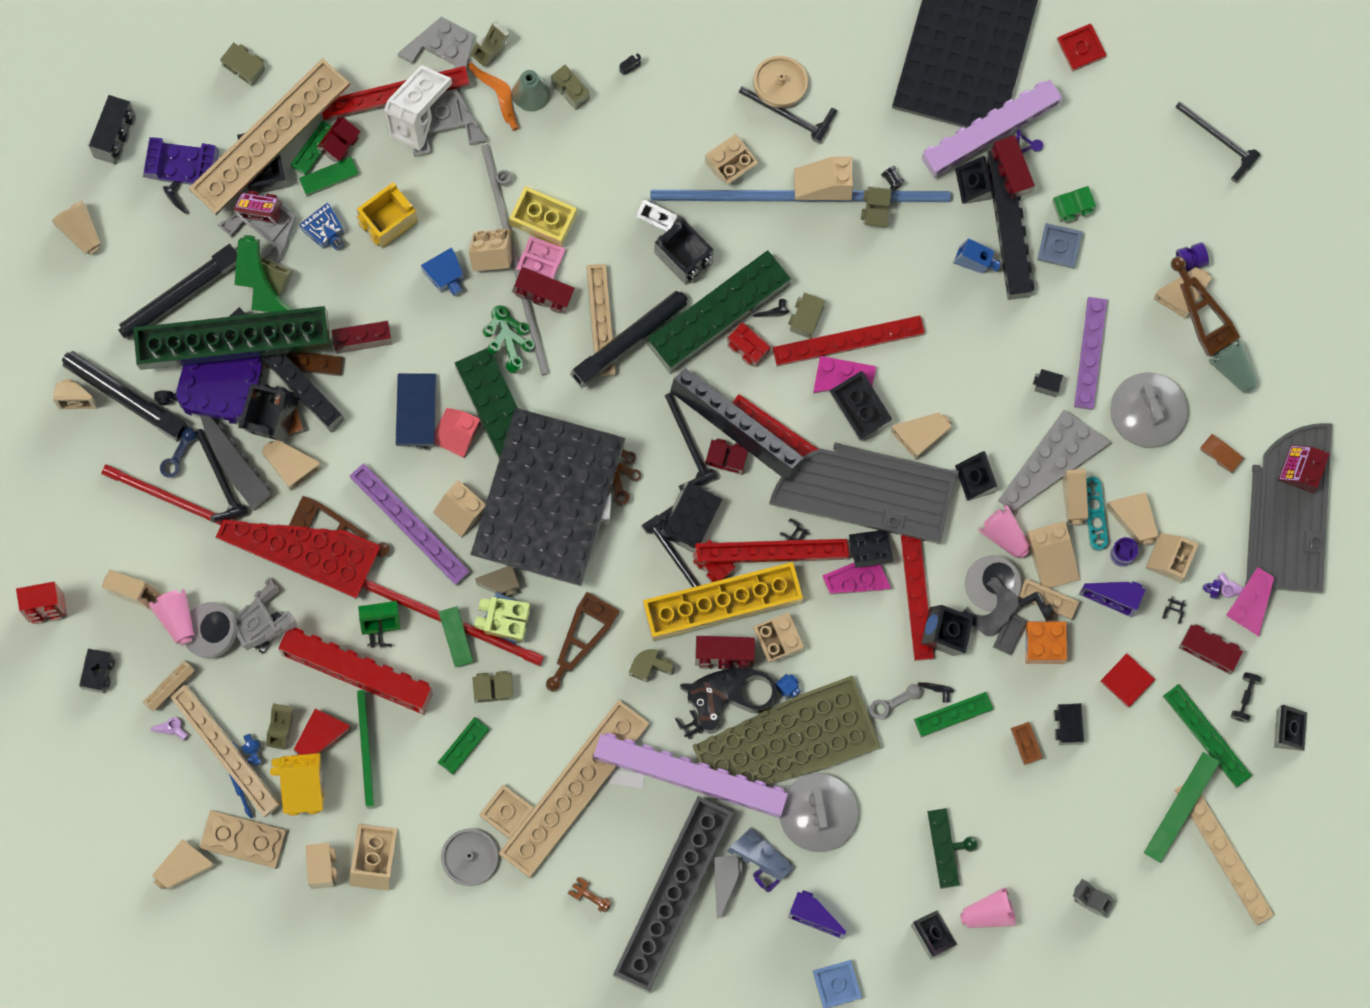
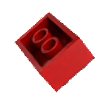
(41, 602)

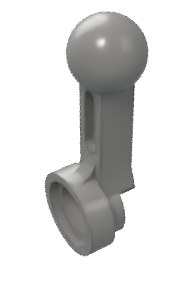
(912, 692)

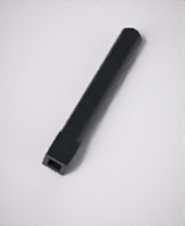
(221, 264)
(629, 338)
(124, 395)

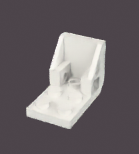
(409, 107)

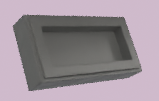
(1009, 634)

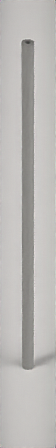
(505, 225)

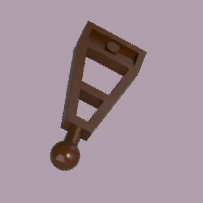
(1217, 338)
(306, 514)
(595, 609)

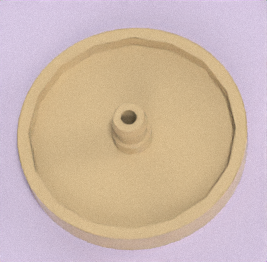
(780, 81)

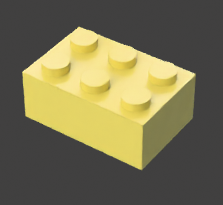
(543, 216)

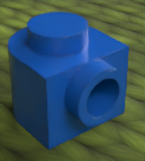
(788, 686)

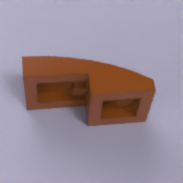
(1222, 453)

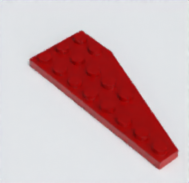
(321, 555)

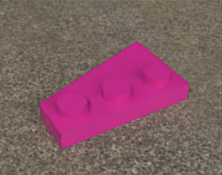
(835, 371)
(853, 580)
(1252, 601)

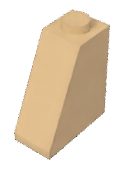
(1172, 296)
(921, 433)
(289, 463)
(1075, 496)
(1135, 517)
(130, 589)
(181, 866)

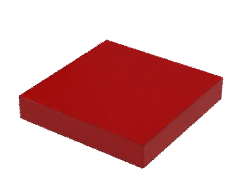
(1081, 47)
(1127, 680)

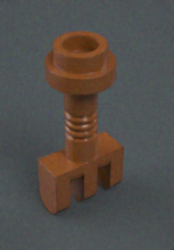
(604, 904)

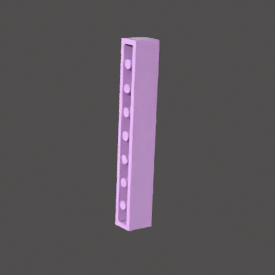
(991, 128)

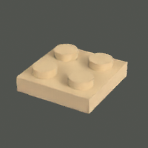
(506, 811)

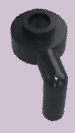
(164, 397)
(1046, 610)

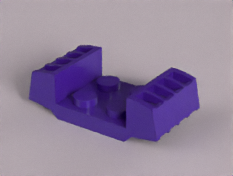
(178, 162)

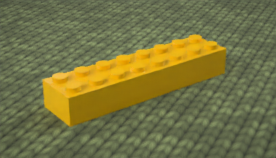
(722, 601)

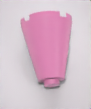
(1006, 532)
(174, 615)
(990, 911)

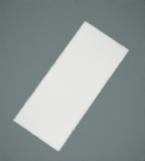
(627, 778)

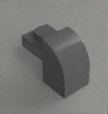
(1093, 899)

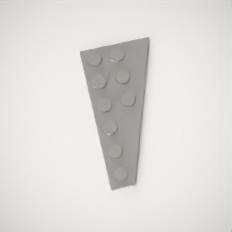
(1061, 449)

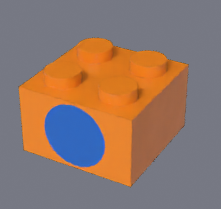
(1045, 642)

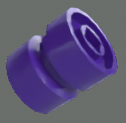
(1195, 256)
(1124, 552)

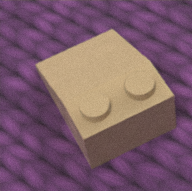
(824, 180)
(1053, 555)
(373, 857)

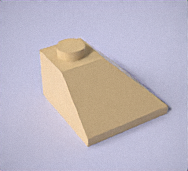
(72, 396)

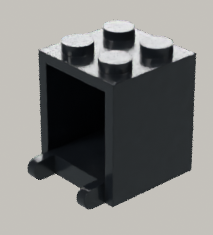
(684, 251)
(265, 418)

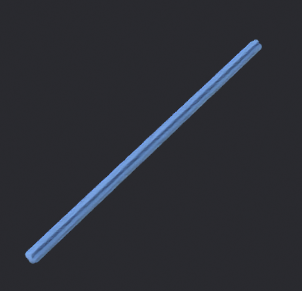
(786, 195)

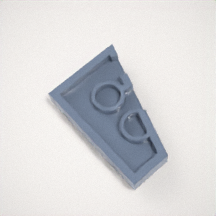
(758, 851)

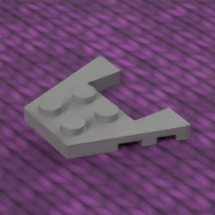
(443, 40)
(451, 113)
(274, 233)
(255, 622)

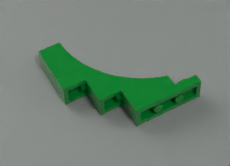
(250, 273)

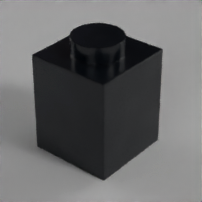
(1047, 382)

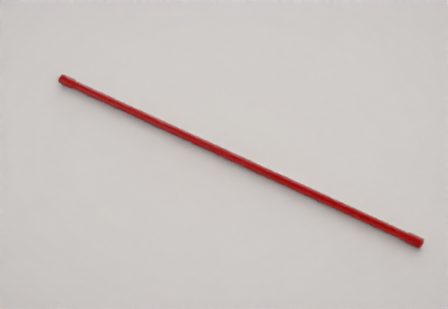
(526, 654)

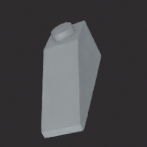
(726, 875)

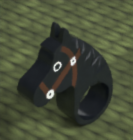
(724, 687)

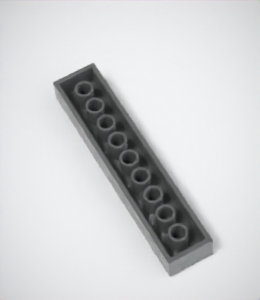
(673, 894)

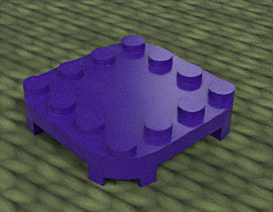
(218, 387)

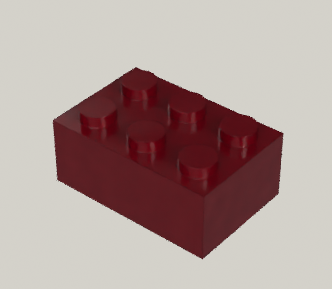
(724, 652)

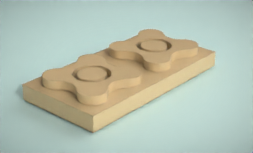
(242, 839)

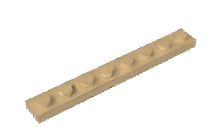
(225, 751)
(1229, 861)

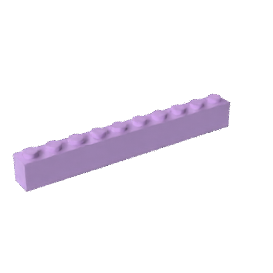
(690, 775)

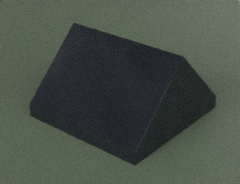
(974, 181)
(976, 476)
(1290, 728)
(933, 934)

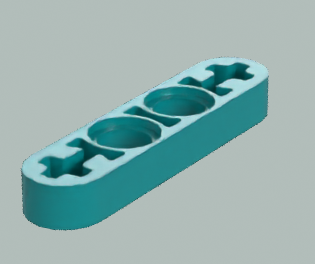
(1096, 513)

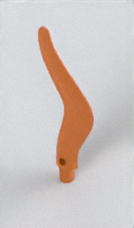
(503, 93)

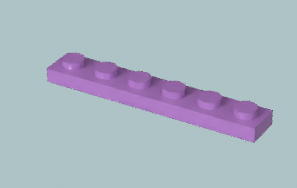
(1090, 353)

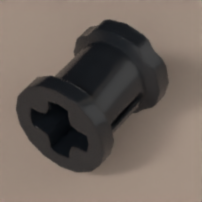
(893, 178)

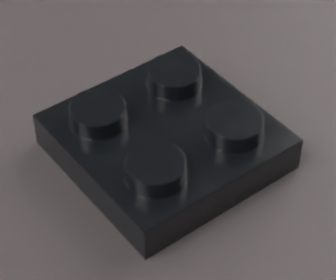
(870, 548)

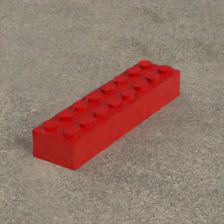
(355, 670)

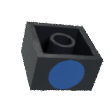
(947, 630)

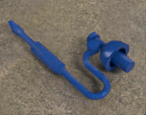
(250, 748)

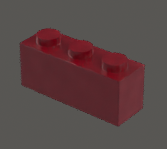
(1012, 167)
(543, 290)
(361, 337)
(1211, 648)

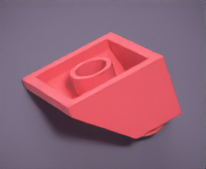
(456, 431)

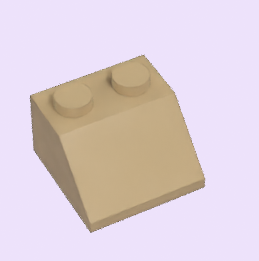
(459, 508)

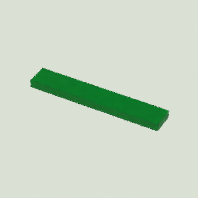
(1207, 735)
(365, 749)
(1181, 807)

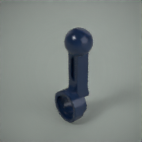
(188, 435)

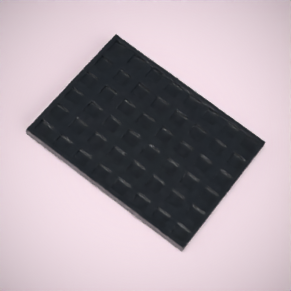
(963, 58)
(548, 496)

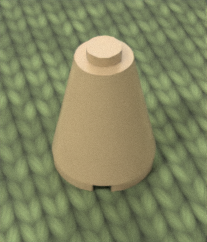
(78, 227)

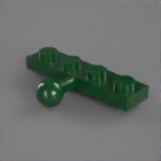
(945, 849)

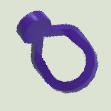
(1036, 145)
(769, 888)

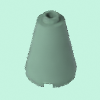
(530, 91)
(1235, 366)

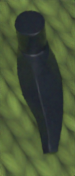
(169, 191)
(778, 311)
(940, 689)

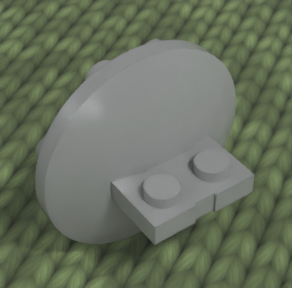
(1148, 410)
(819, 813)

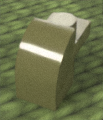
(491, 45)
(646, 661)
(279, 727)

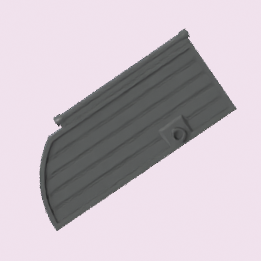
(870, 491)
(1289, 522)

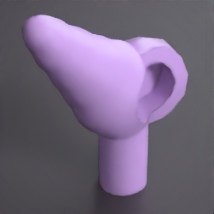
(1229, 587)
(171, 727)

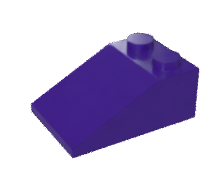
(1119, 596)
(813, 914)

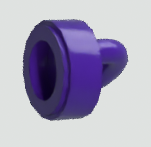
(1215, 588)

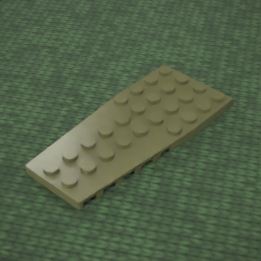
(795, 736)

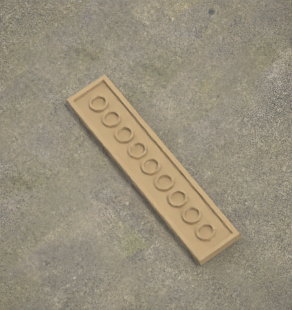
(269, 136)
(569, 794)

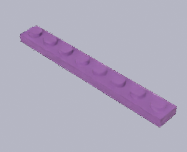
(409, 524)

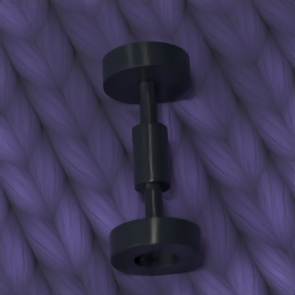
(1240, 715)

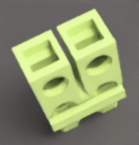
(504, 618)

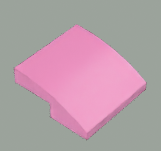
(541, 257)

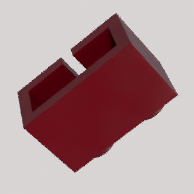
(338, 139)
(726, 456)

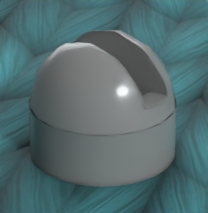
(502, 175)

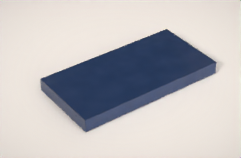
(415, 409)

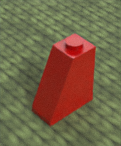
(320, 733)

